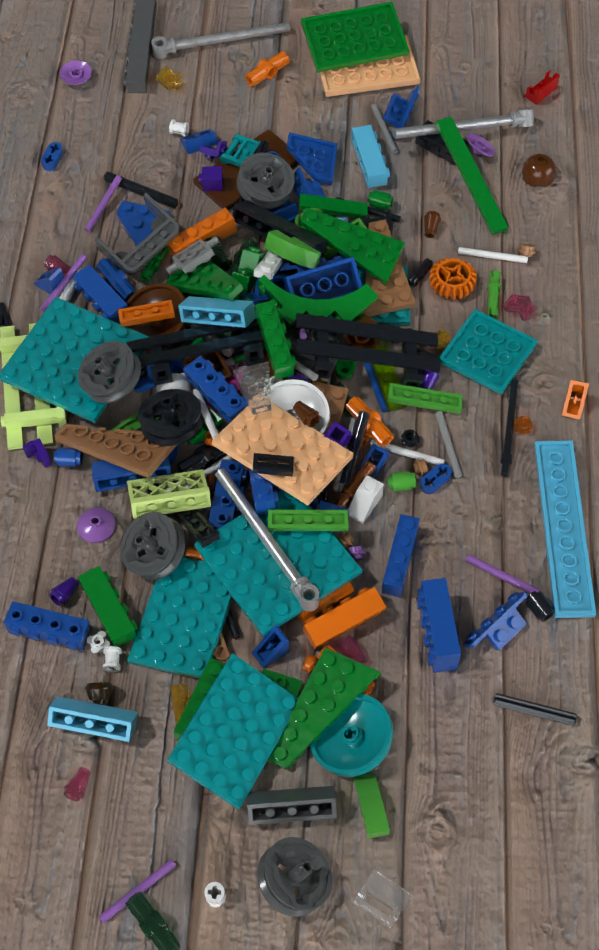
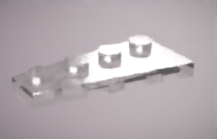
(255, 386)

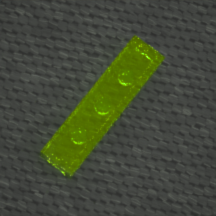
(386, 375)

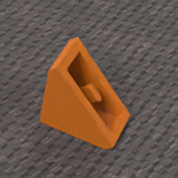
(575, 399)

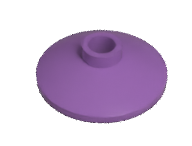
(75, 72)
(480, 145)
(96, 532)

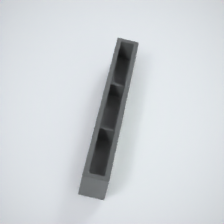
(140, 46)

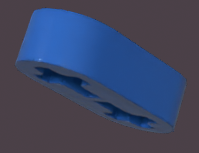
(49, 155)
(433, 475)

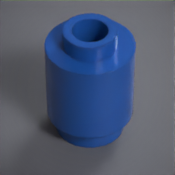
(68, 457)

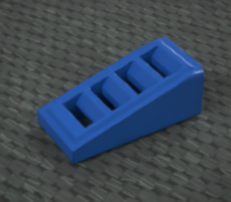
(380, 452)

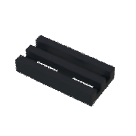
(272, 464)

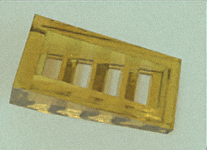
(180, 698)

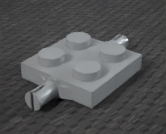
(193, 255)

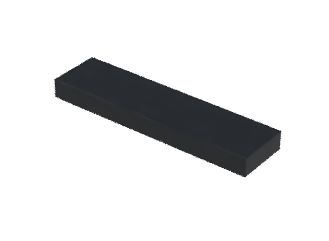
(198, 527)

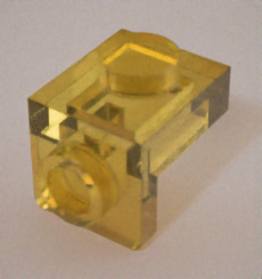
(168, 78)

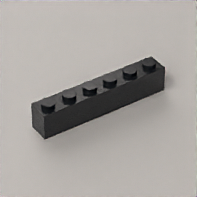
(263, 221)

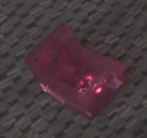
(520, 305)

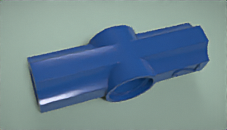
(115, 278)

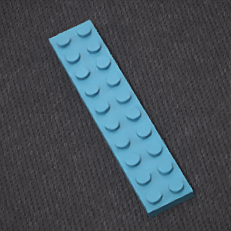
(564, 530)

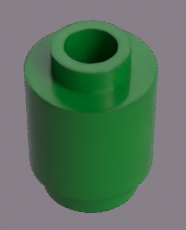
(380, 200)

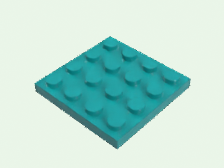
(488, 351)

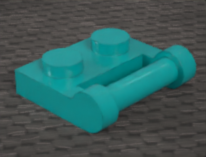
(247, 148)

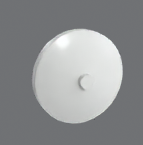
(288, 392)

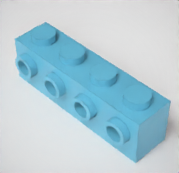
(370, 156)
(217, 311)
(92, 718)

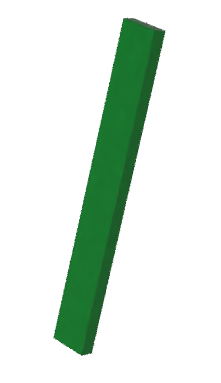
(471, 175)

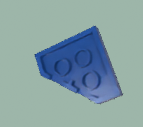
(314, 156)
(136, 220)

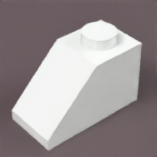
(365, 499)

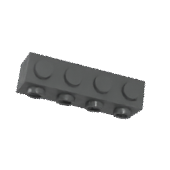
(291, 805)

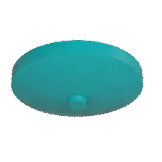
(356, 739)

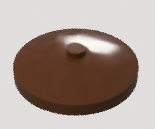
(158, 293)

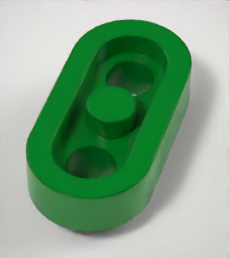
(345, 366)

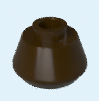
(99, 692)

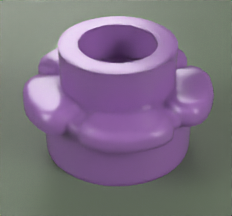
(356, 552)

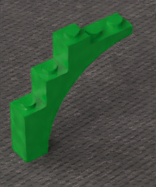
(245, 275)
(344, 307)

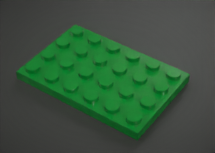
(354, 36)

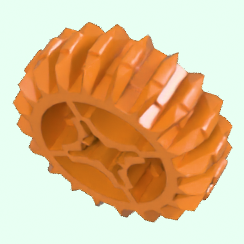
(449, 280)

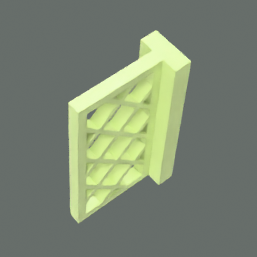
(171, 501)

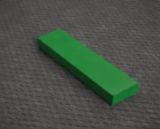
(334, 206)

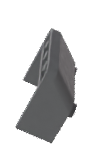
(164, 231)

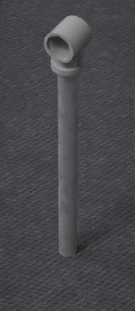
(162, 47)
(522, 118)
(300, 585)

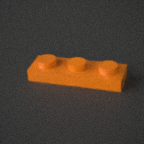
(146, 313)

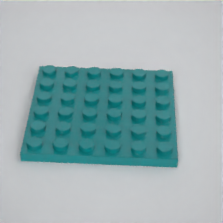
(52, 354)
(256, 578)

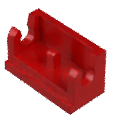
(543, 88)

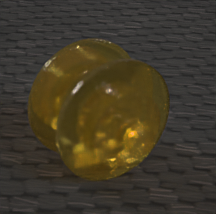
(443, 338)

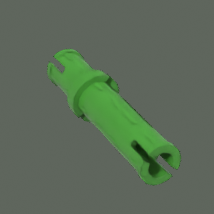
(494, 289)

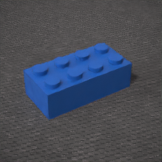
(325, 281)
(439, 625)

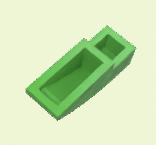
(292, 249)
(371, 806)

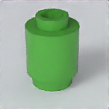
(401, 481)

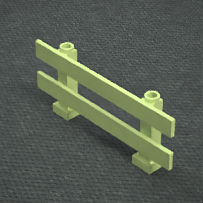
(14, 419)

